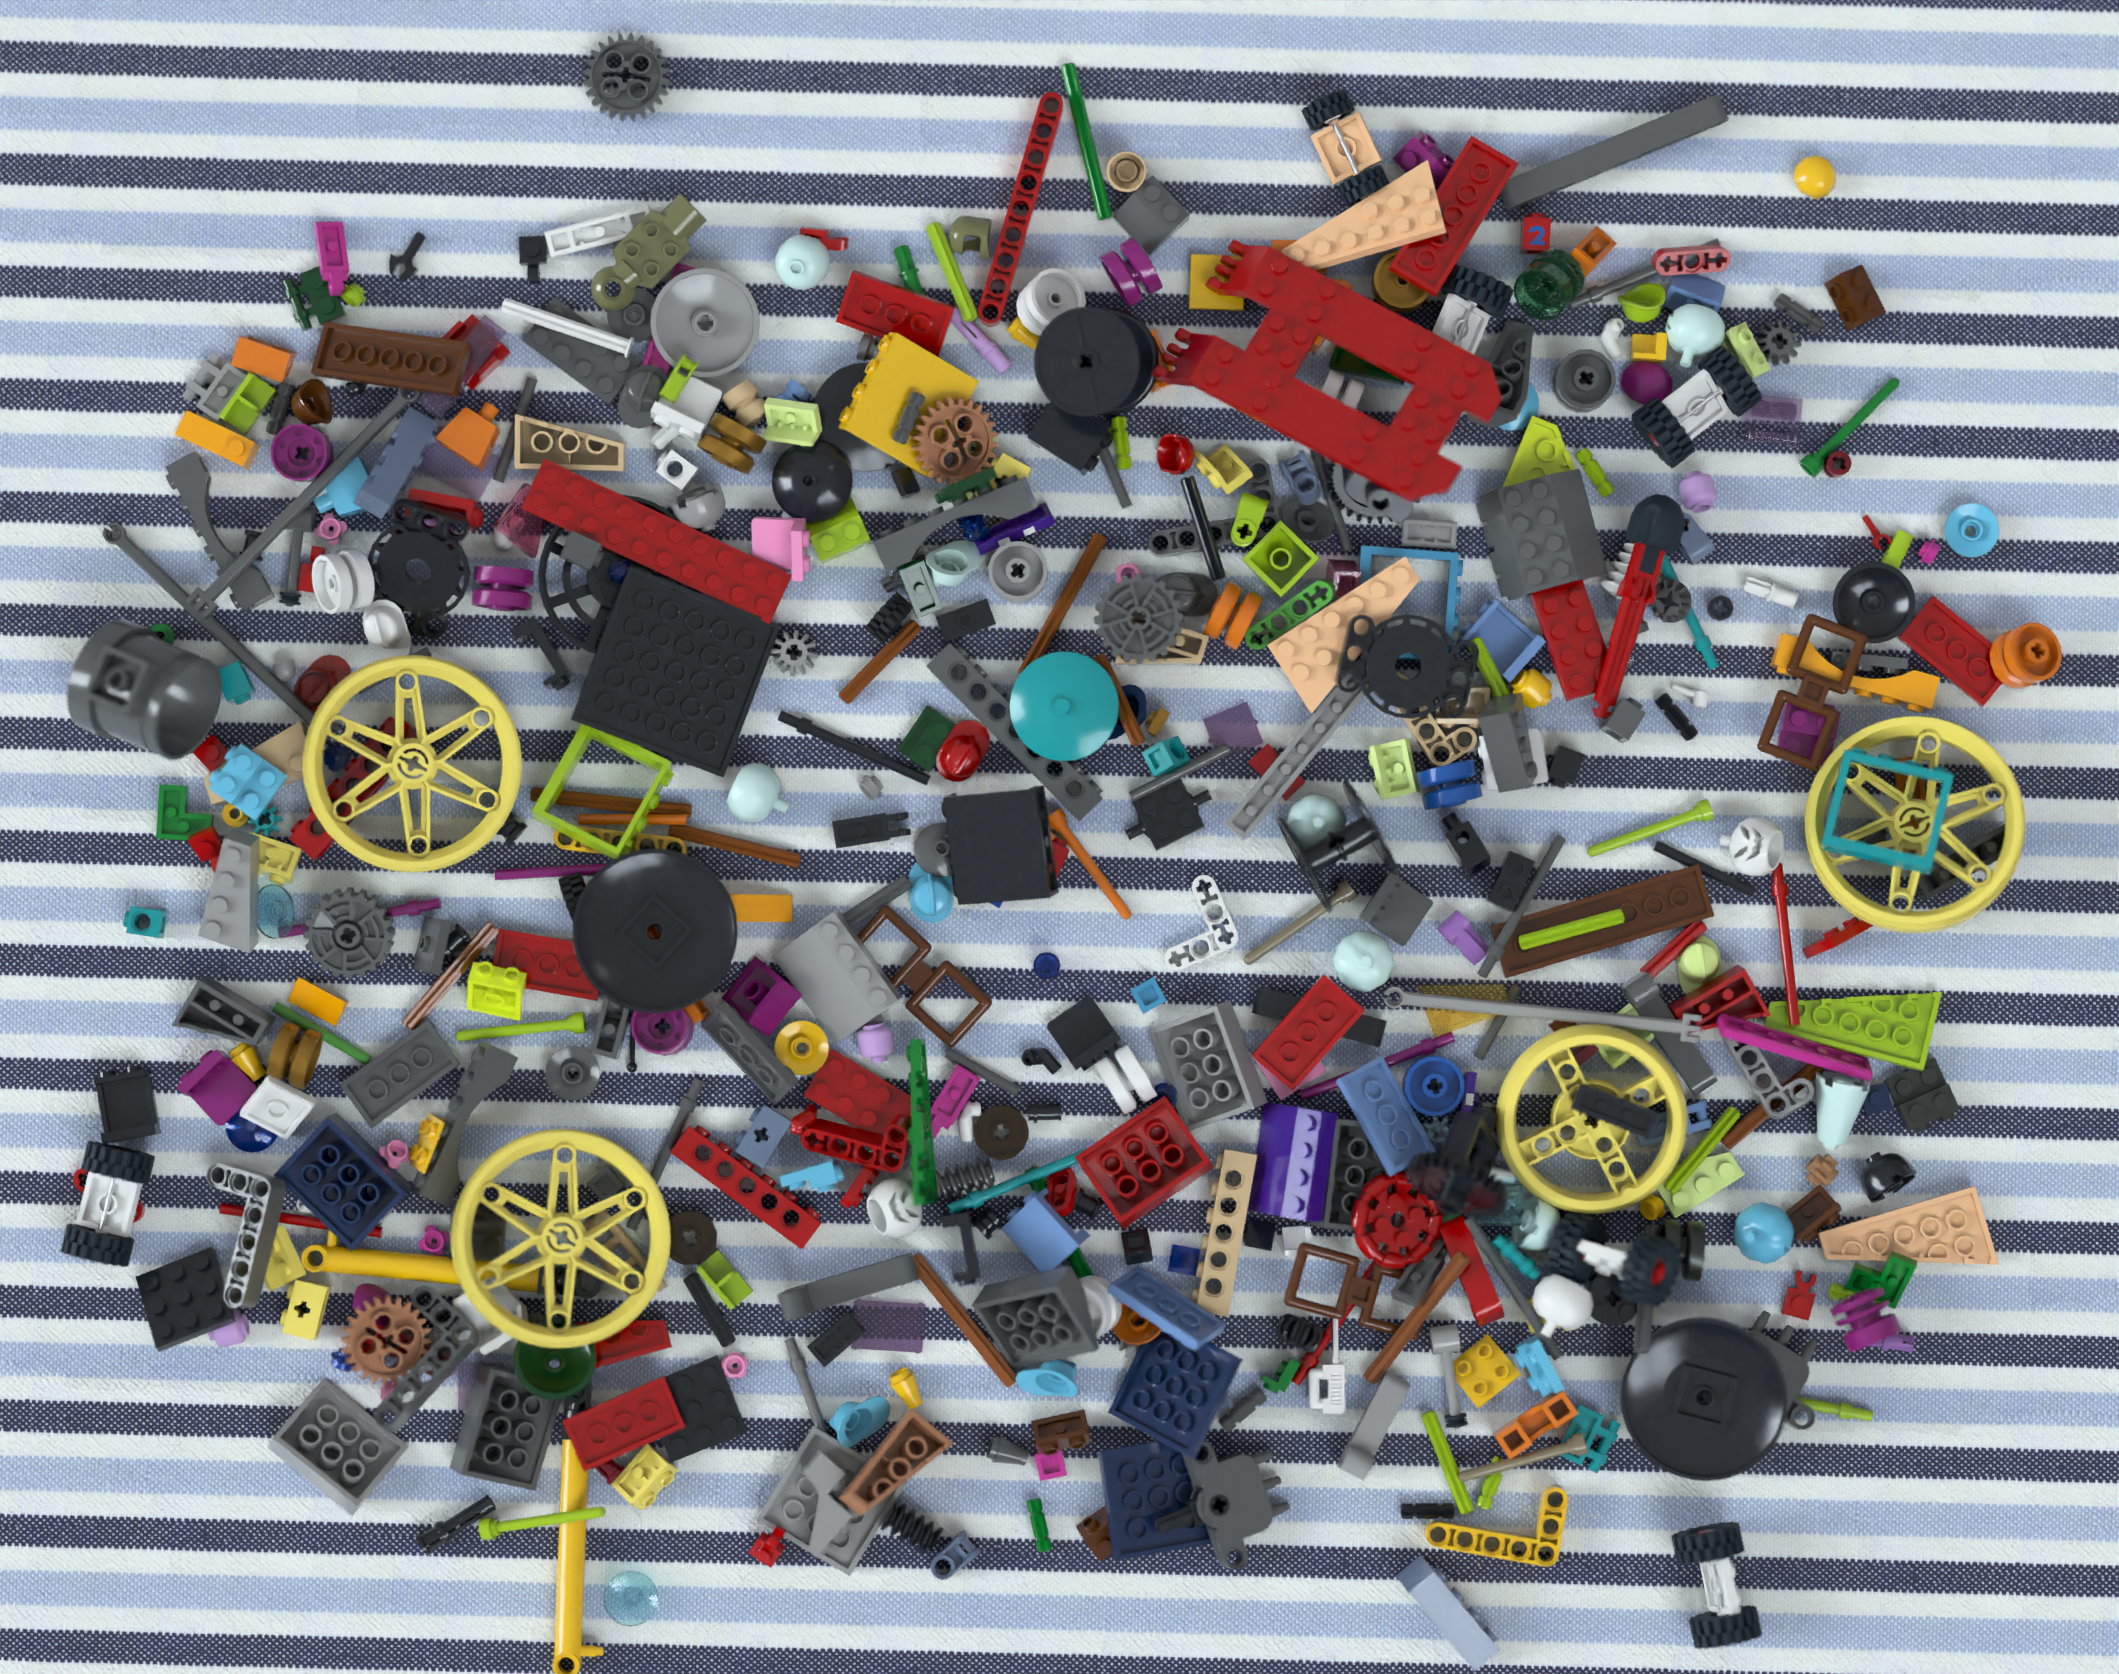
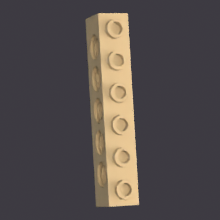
(1244, 1163)

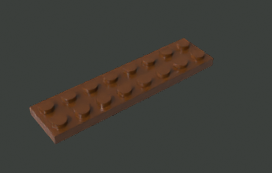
(1647, 909)

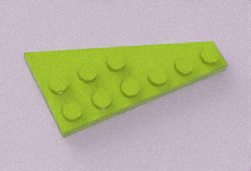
(1876, 1027)

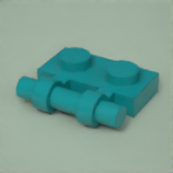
(1520, 1261)
(1589, 1424)

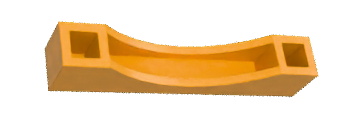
(1911, 688)

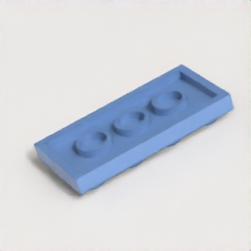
(1385, 1115)
(1166, 1308)

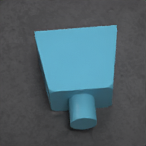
(344, 490)

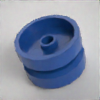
(1449, 786)
(1449, 1082)

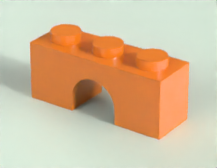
(1534, 1422)

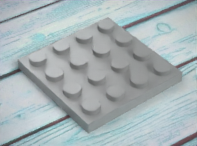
(796, 1499)

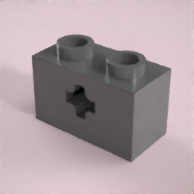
(1623, 720)

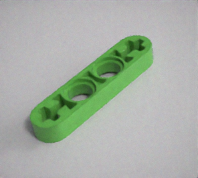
(1288, 612)

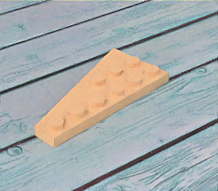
(1386, 219)
(1313, 648)
(1930, 1231)

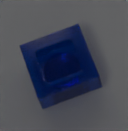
(1184, 1260)

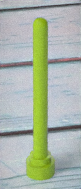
(1700, 812)
(574, 1023)
(491, 1528)

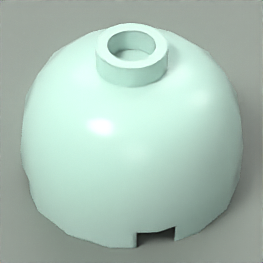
(802, 262)
(1537, 1225)

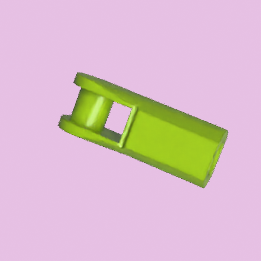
(676, 381)
(1896, 551)

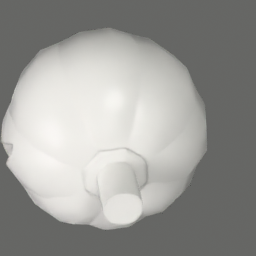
(1755, 846)
(892, 1209)
(1561, 1304)

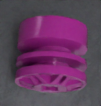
(286, 452)
(649, 1037)
(1865, 1319)

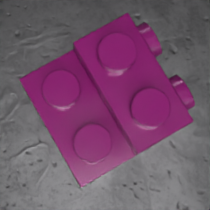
(1801, 731)

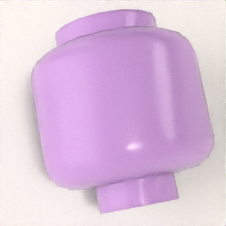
(1697, 492)
(876, 1041)
(232, 1333)

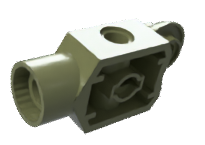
(648, 252)

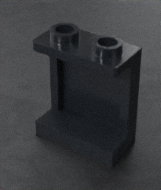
(1072, 437)
(533, 628)
(127, 1104)
(964, 1221)

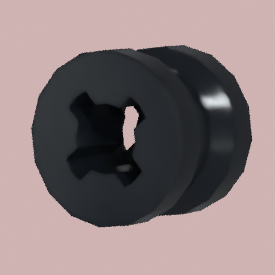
(512, 829)
(987, 1222)

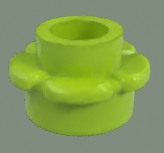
(353, 295)

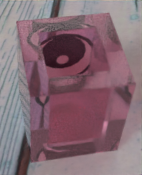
(1344, 575)

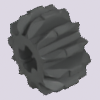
(1785, 337)

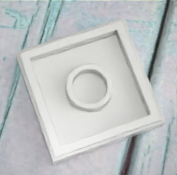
(277, 1107)

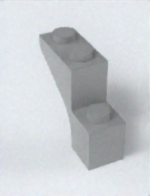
(830, 1514)

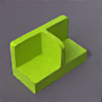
(247, 403)
(724, 1279)

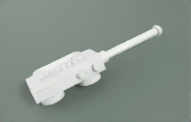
(1335, 1375)

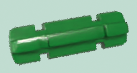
(1039, 1525)

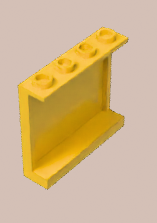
(885, 390)

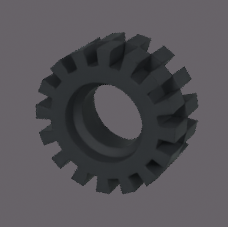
(889, 617)
(571, 888)

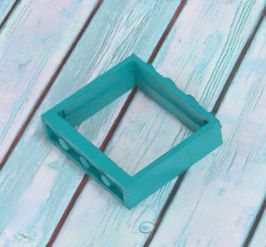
(1876, 853)

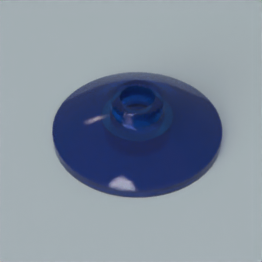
(247, 1140)

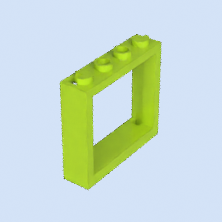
(565, 769)

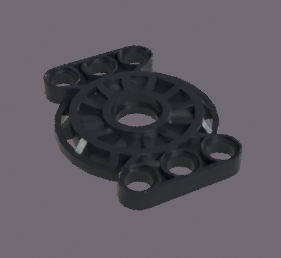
(436, 547)
(1379, 661)

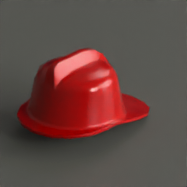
(963, 751)

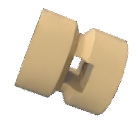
(745, 402)

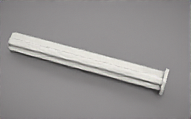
(568, 326)

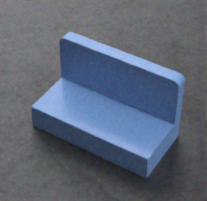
(1694, 290)

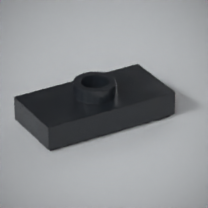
(966, 620)
(836, 1339)

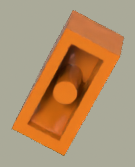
(1592, 250)

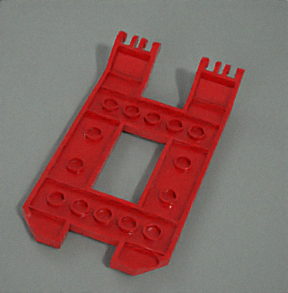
(1312, 305)

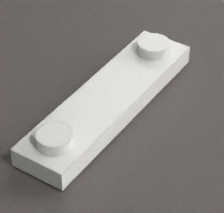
(593, 232)

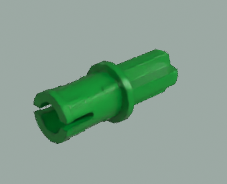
(907, 269)

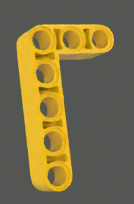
(609, 836)
(1506, 1539)

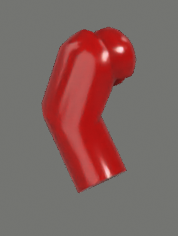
(804, 1119)

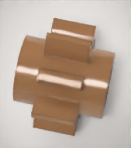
(1821, 1170)

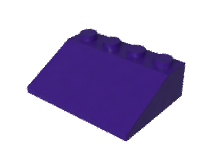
(1292, 1162)

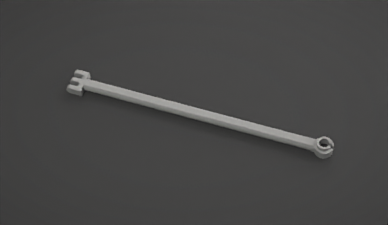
(1548, 1013)

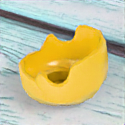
(1815, 177)

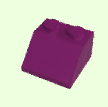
(761, 996)

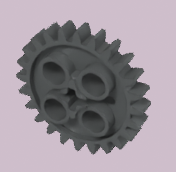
(630, 53)

